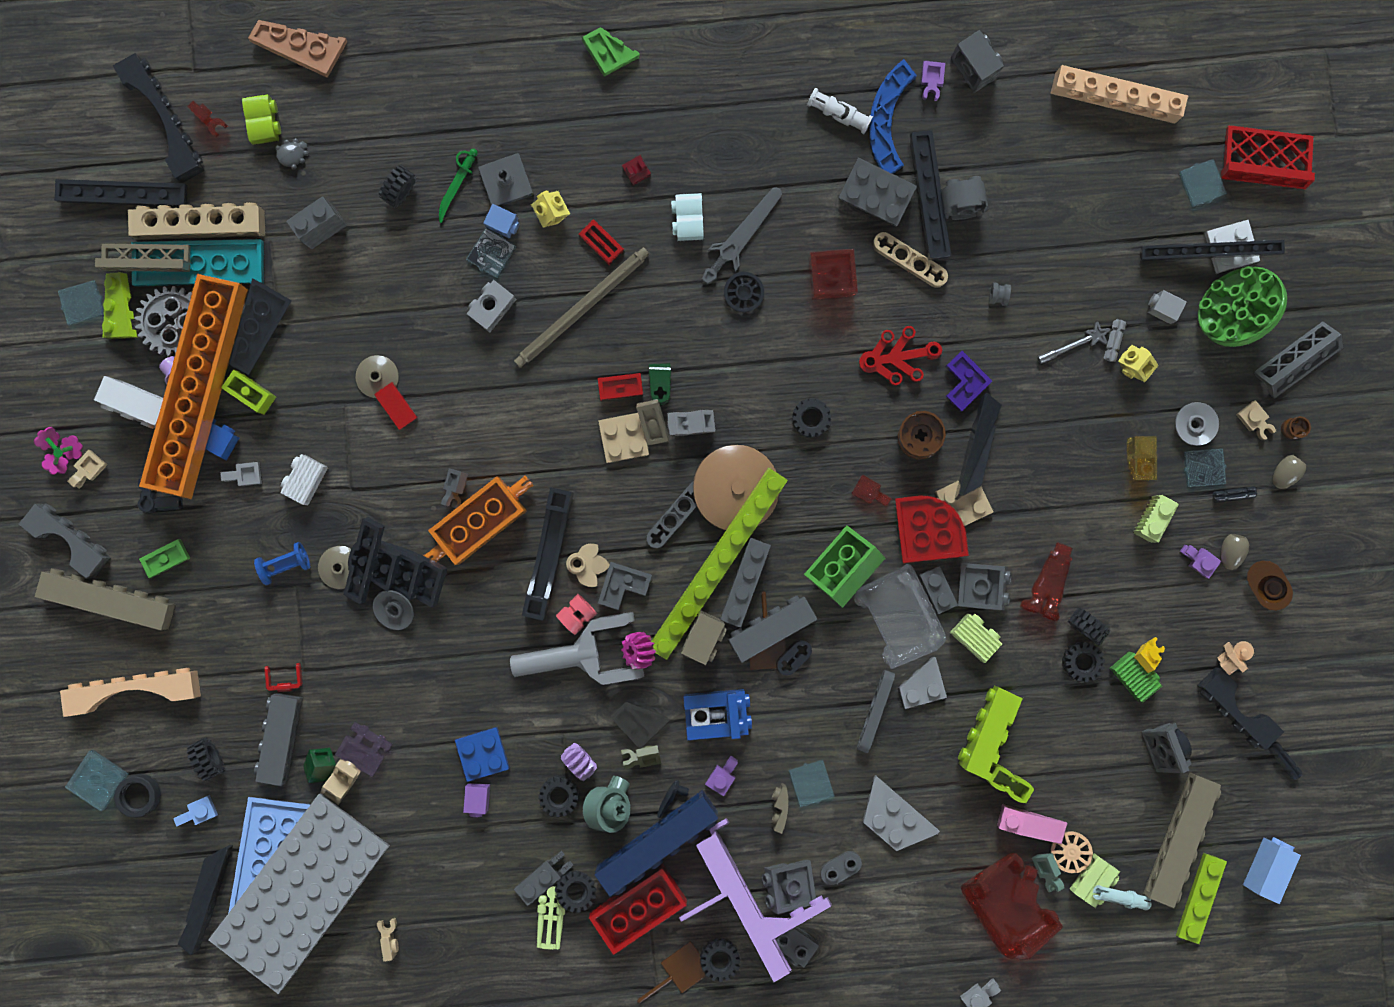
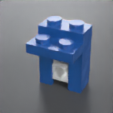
(737, 718)

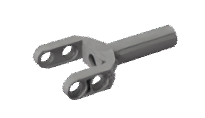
(581, 654)

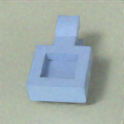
(198, 811)

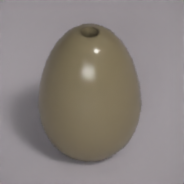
(1288, 472)
(1234, 551)

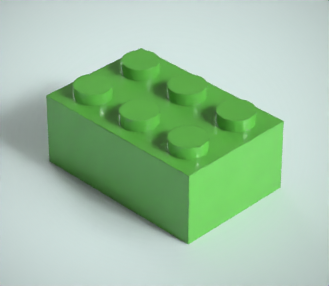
(844, 566)

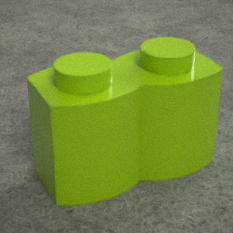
(260, 119)
(1012, 784)

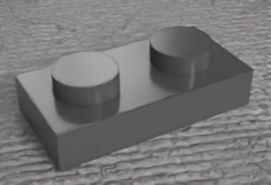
(938, 590)

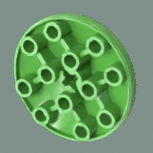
(1242, 306)

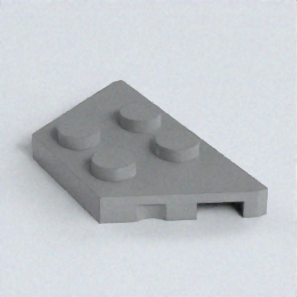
(895, 818)

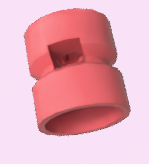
(570, 619)

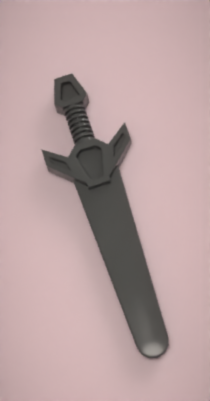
(736, 242)

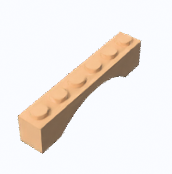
(86, 699)

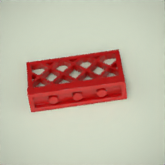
(1268, 174)

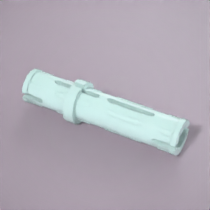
(1128, 898)

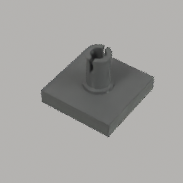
(506, 180)

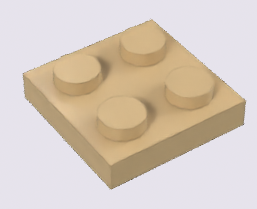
(623, 438)
(969, 507)

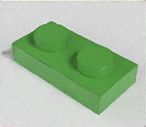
(164, 558)

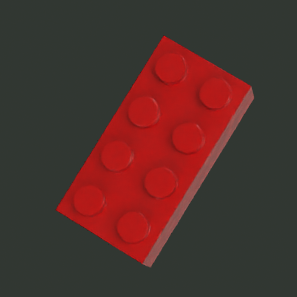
(638, 909)

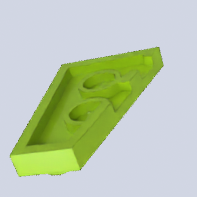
(116, 309)

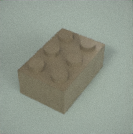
(703, 637)

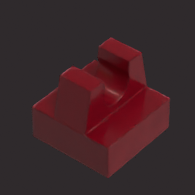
(636, 170)

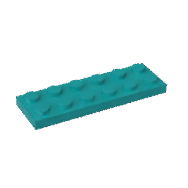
(220, 259)

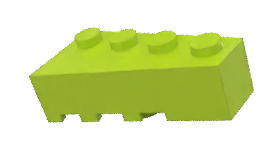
(989, 732)

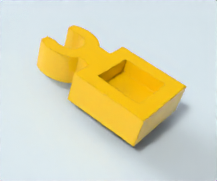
(1149, 656)

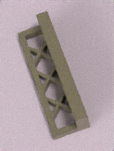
(145, 263)

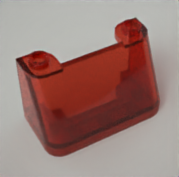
(1013, 926)

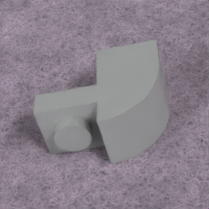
(691, 422)

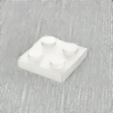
(1231, 233)

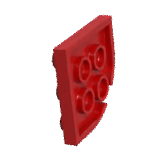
(930, 529)

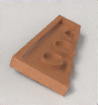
(307, 49)

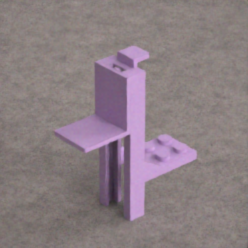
(760, 929)

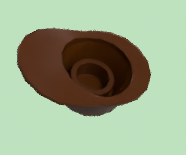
(1270, 585)

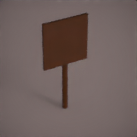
(767, 658)
(683, 968)

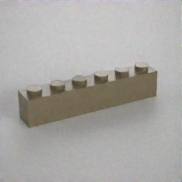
(105, 600)
(1182, 840)

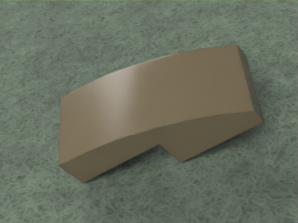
(780, 799)

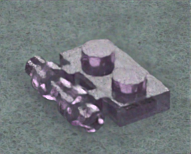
(360, 755)

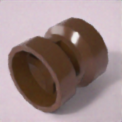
(1300, 425)

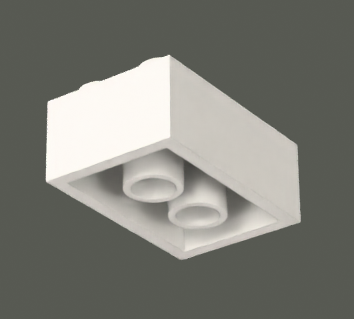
(129, 401)

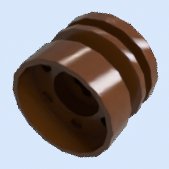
(927, 424)

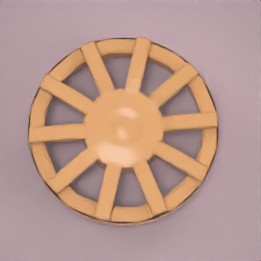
(1072, 852)

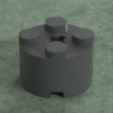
(964, 198)

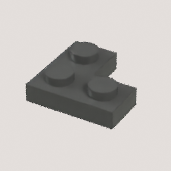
(619, 579)

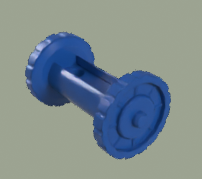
(282, 563)

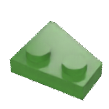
(608, 51)

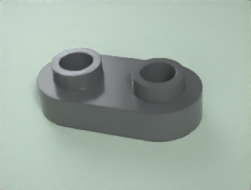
(839, 865)

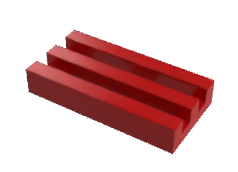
(614, 255)

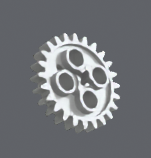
(159, 306)

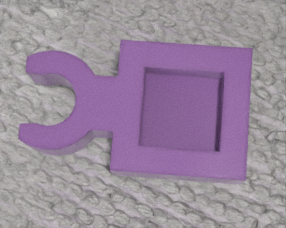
(932, 77)

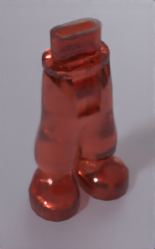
(1050, 584)

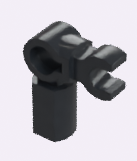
(150, 504)

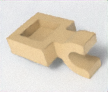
(88, 467)
(388, 943)

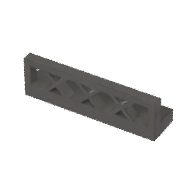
(1303, 362)

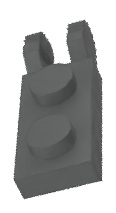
(541, 879)

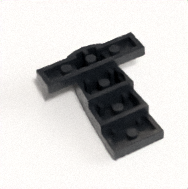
(391, 568)

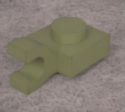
(644, 757)

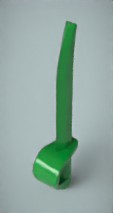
(464, 169)

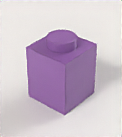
(476, 799)

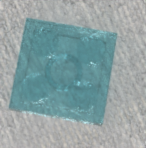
(96, 780)

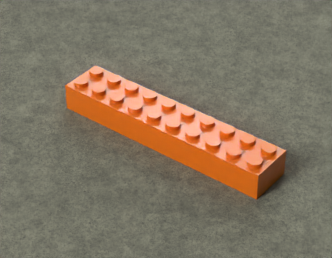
(194, 386)

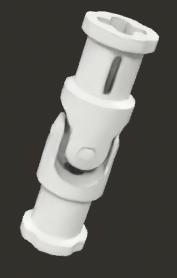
(838, 110)

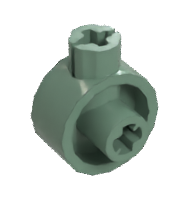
(608, 807)

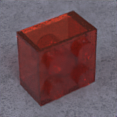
(833, 274)

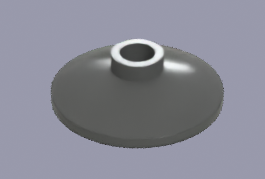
(387, 613)

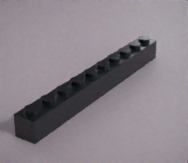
(1213, 250)

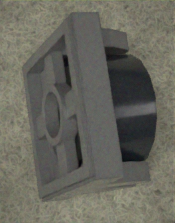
(1168, 748)

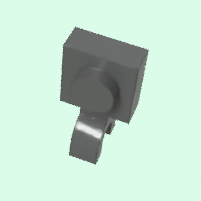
(454, 484)

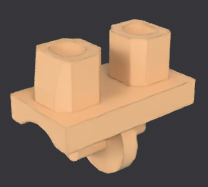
(1235, 658)

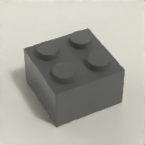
(977, 61)

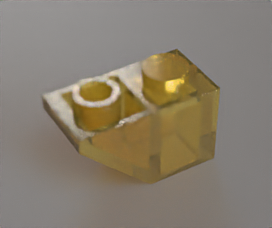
(1142, 457)

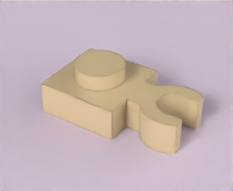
(1254, 418)

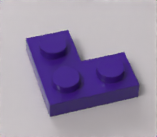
(971, 380)

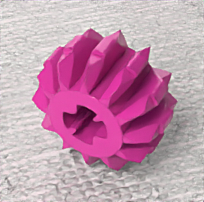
(638, 650)

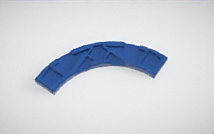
(882, 112)

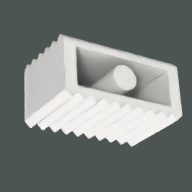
(303, 479)

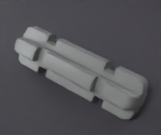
(1114, 340)

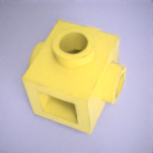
(550, 208)
(1137, 363)

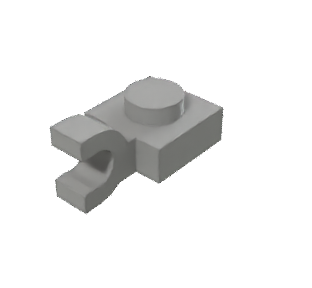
(245, 474)
(980, 996)

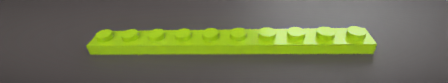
(718, 562)

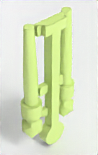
(550, 917)

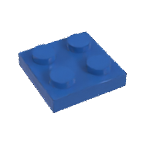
(482, 754)

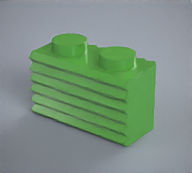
(1135, 677)

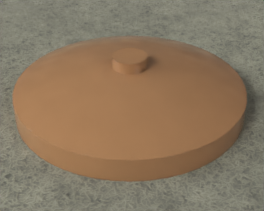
(726, 482)

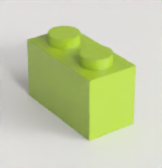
(248, 392)

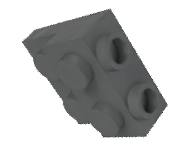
(984, 586)
(789, 886)

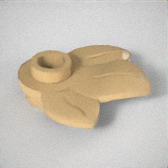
(590, 565)

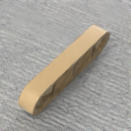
(908, 263)

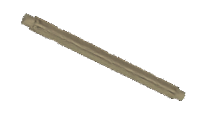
(581, 307)

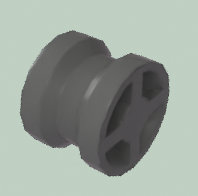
(999, 294)

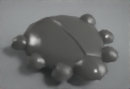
(292, 153)

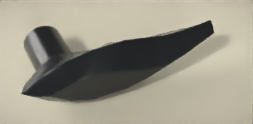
(670, 795)

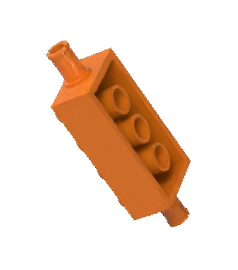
(478, 520)

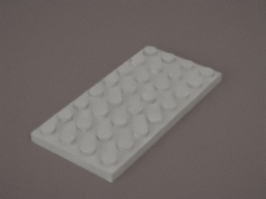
(299, 893)

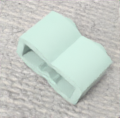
(689, 217)

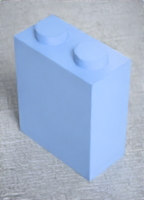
(1272, 869)

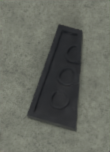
(259, 320)

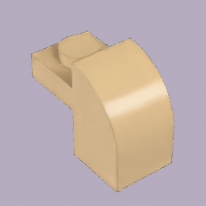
(340, 781)

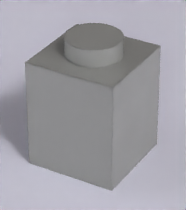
(1166, 306)

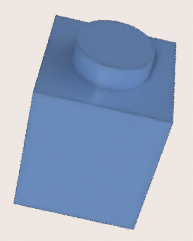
(501, 221)

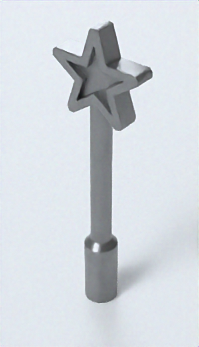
(1095, 335)

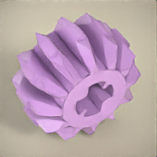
(578, 762)

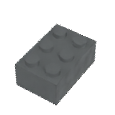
(877, 192)

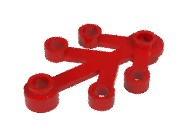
(896, 357)

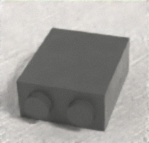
(316, 223)

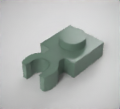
(1048, 869)

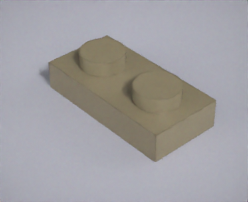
(652, 422)

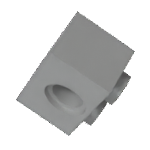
(489, 318)

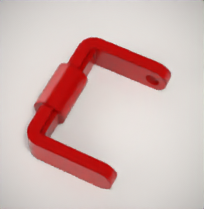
(283, 687)

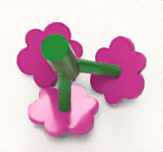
(56, 462)

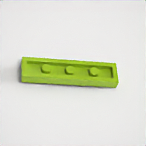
(1201, 898)

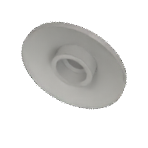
(1206, 421)

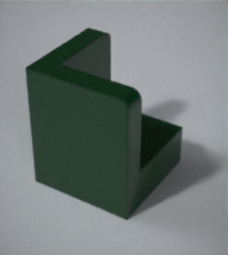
(319, 765)

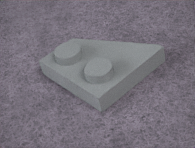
(923, 686)

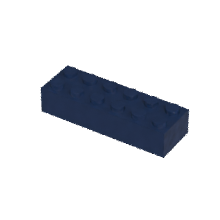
(656, 843)

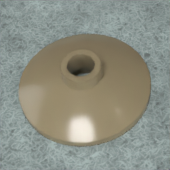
(387, 373)
(326, 566)

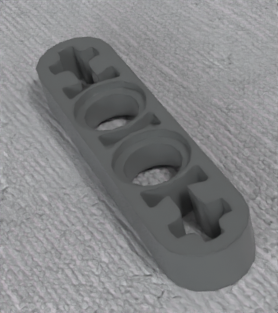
(675, 512)
(875, 711)

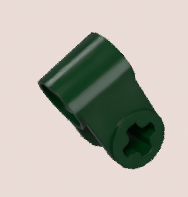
(660, 380)

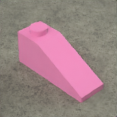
(1031, 824)

